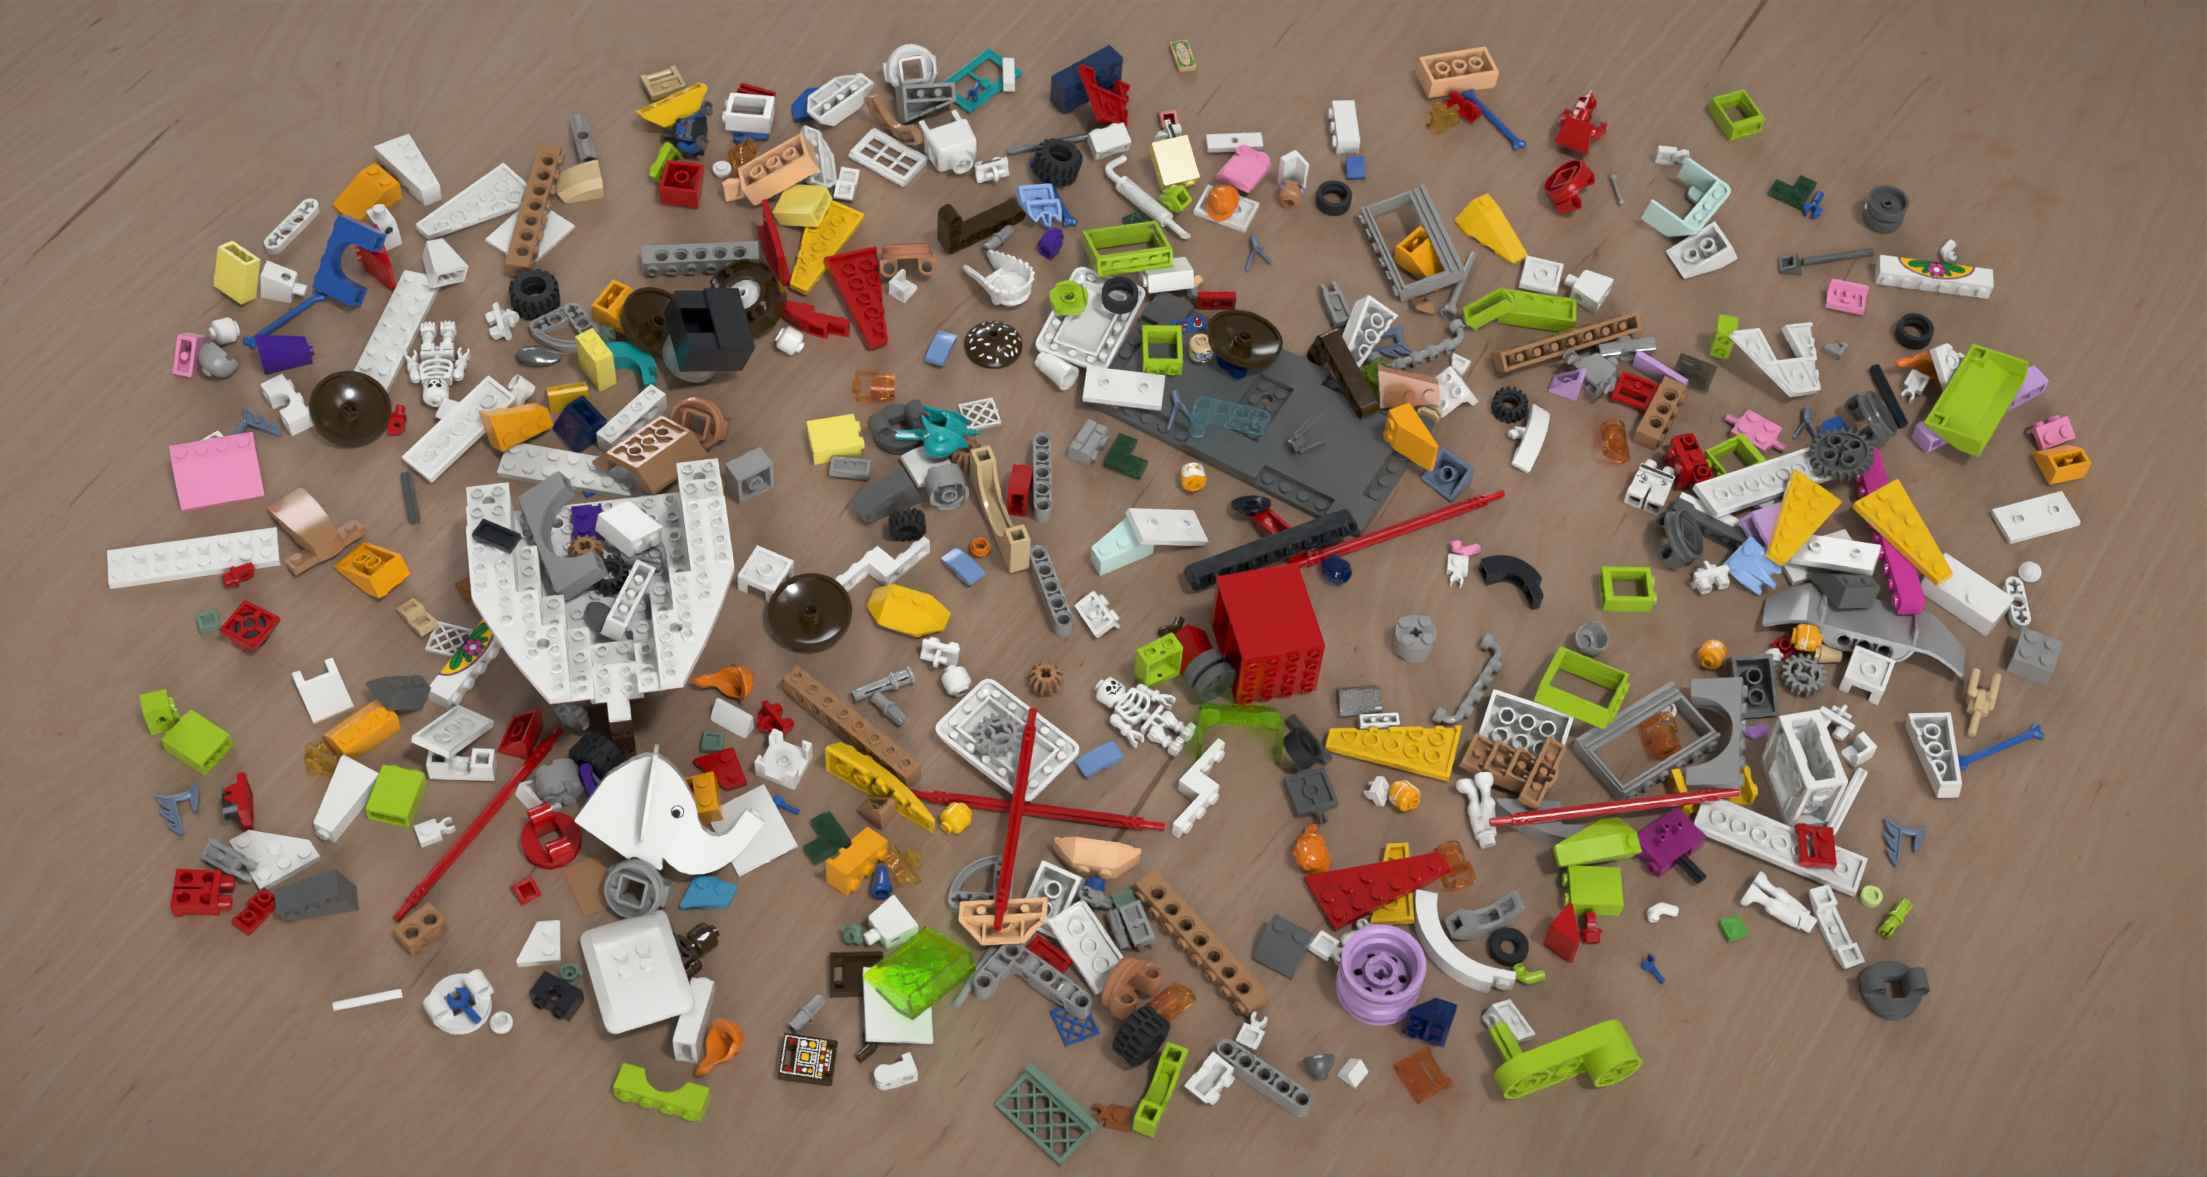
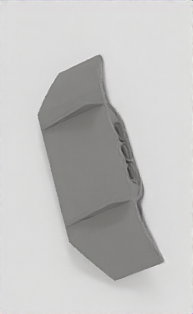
(1875, 625)

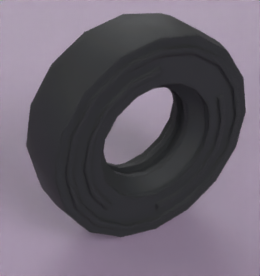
(1504, 958)

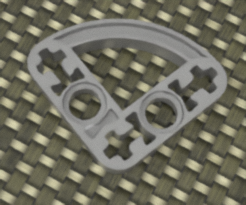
(567, 318)
(970, 871)

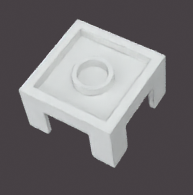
(765, 571)
(1867, 671)
(783, 761)

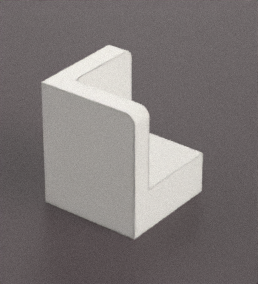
(900, 287)
(1859, 751)

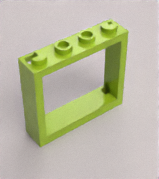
(1132, 260)
(1590, 670)

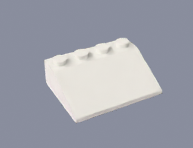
(1523, 722)

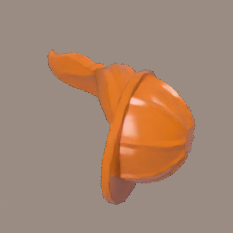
(1222, 202)
(1921, 363)
(731, 680)
(1311, 851)
(722, 1044)

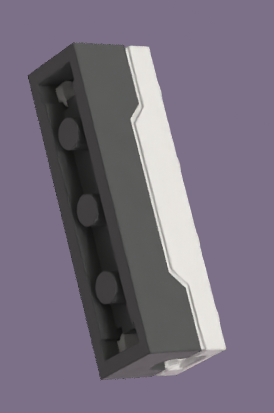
(1721, 530)

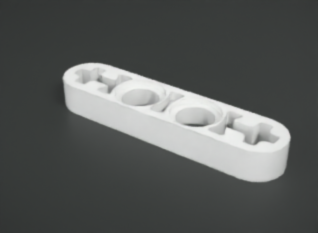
(295, 228)

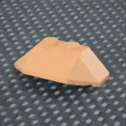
(1096, 857)
(1018, 925)

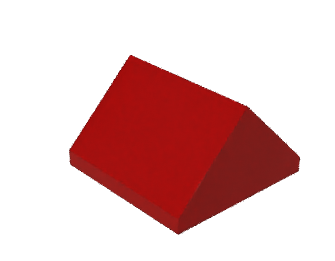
(1194, 643)
(522, 734)
(1563, 935)

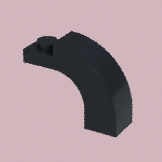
(1514, 571)

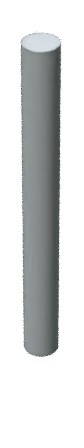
(961, 997)

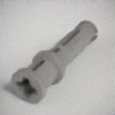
(892, 681)

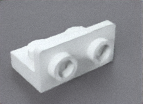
(1097, 614)
(1507, 1012)

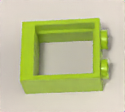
(1742, 128)
(1162, 335)
(1741, 445)
(1626, 603)
(1151, 663)

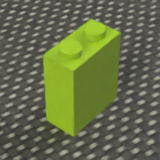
(197, 742)
(396, 795)
(1593, 889)

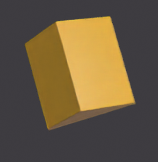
(562, 395)

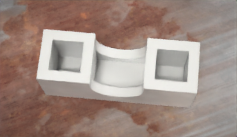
(281, 393)
(478, 766)

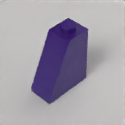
(283, 352)

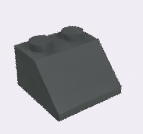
(400, 691)
(1283, 946)

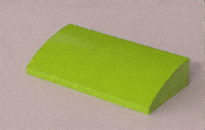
(1541, 311)

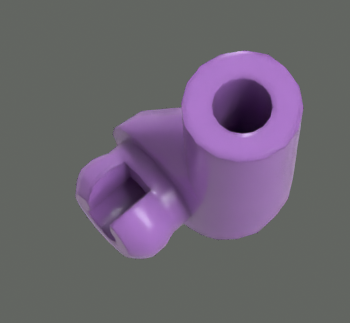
(1757, 731)

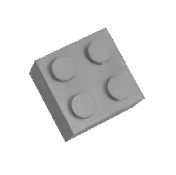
(749, 475)
(2034, 656)

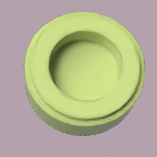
(1871, 896)

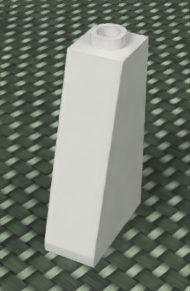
(344, 798)
(693, 1024)

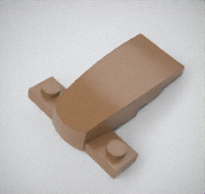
(311, 529)
(1516, 768)

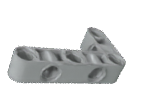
(1033, 970)

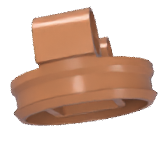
(921, 251)
(716, 426)
(1125, 982)

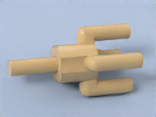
(1980, 700)

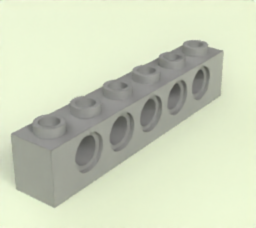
(695, 258)

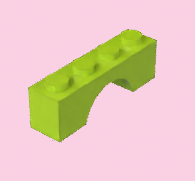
(1161, 1089)
(688, 1102)

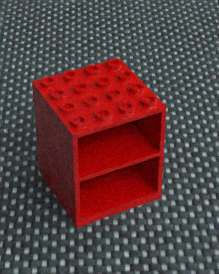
(1267, 633)

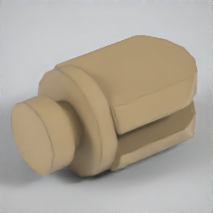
(1429, 411)

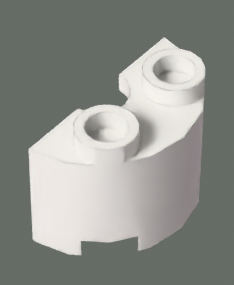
(1211, 1079)

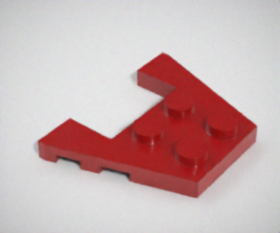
(1107, 106)

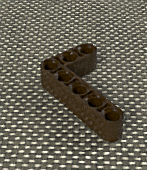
(958, 234)
(1332, 349)

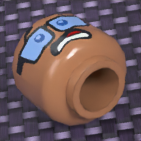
(1290, 193)

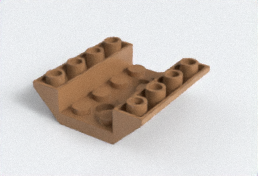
(654, 453)

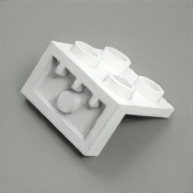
(1452, 391)

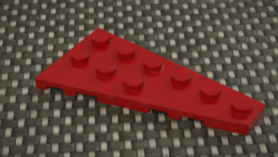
(860, 287)

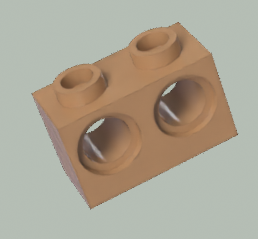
(417, 925)

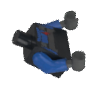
(691, 132)

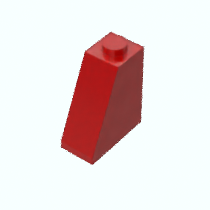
(1019, 490)

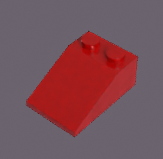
(377, 264)

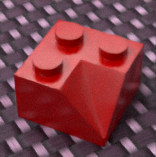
(681, 184)

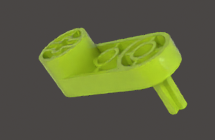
(1600, 1050)

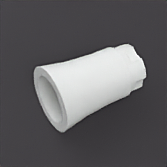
(1057, 370)

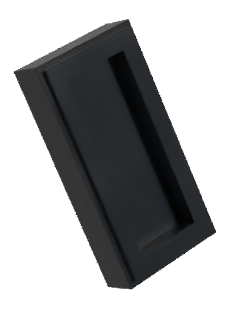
(496, 536)

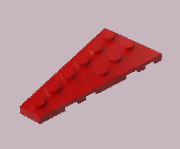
(1363, 889)

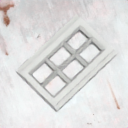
(894, 144)

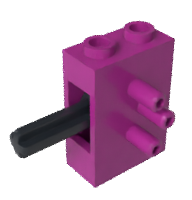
(1670, 844)

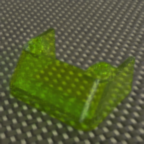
(1239, 715)

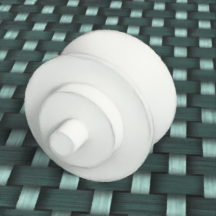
(2030, 571)

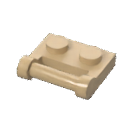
(663, 83)

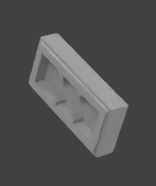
(850, 468)

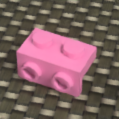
(1846, 296)
(2053, 432)

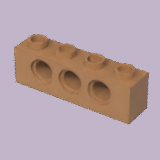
(1659, 414)

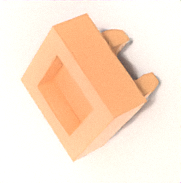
(732, 189)

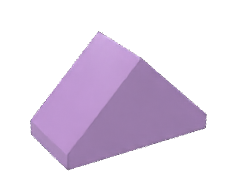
(1568, 384)

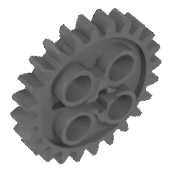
(1855, 459)

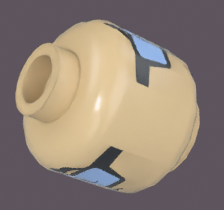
(1199, 348)

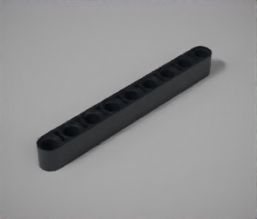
(1271, 548)

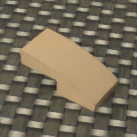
(417, 617)

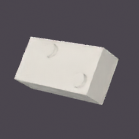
(1969, 597)

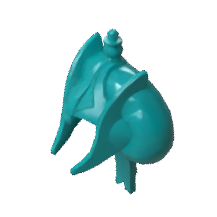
(943, 434)

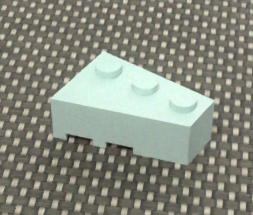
(1118, 549)

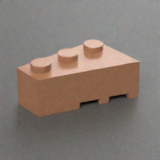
(1404, 387)

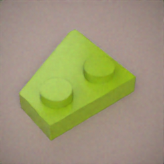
(666, 152)

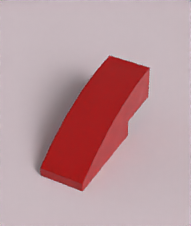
(1271, 523)

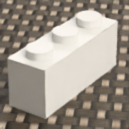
(1344, 127)

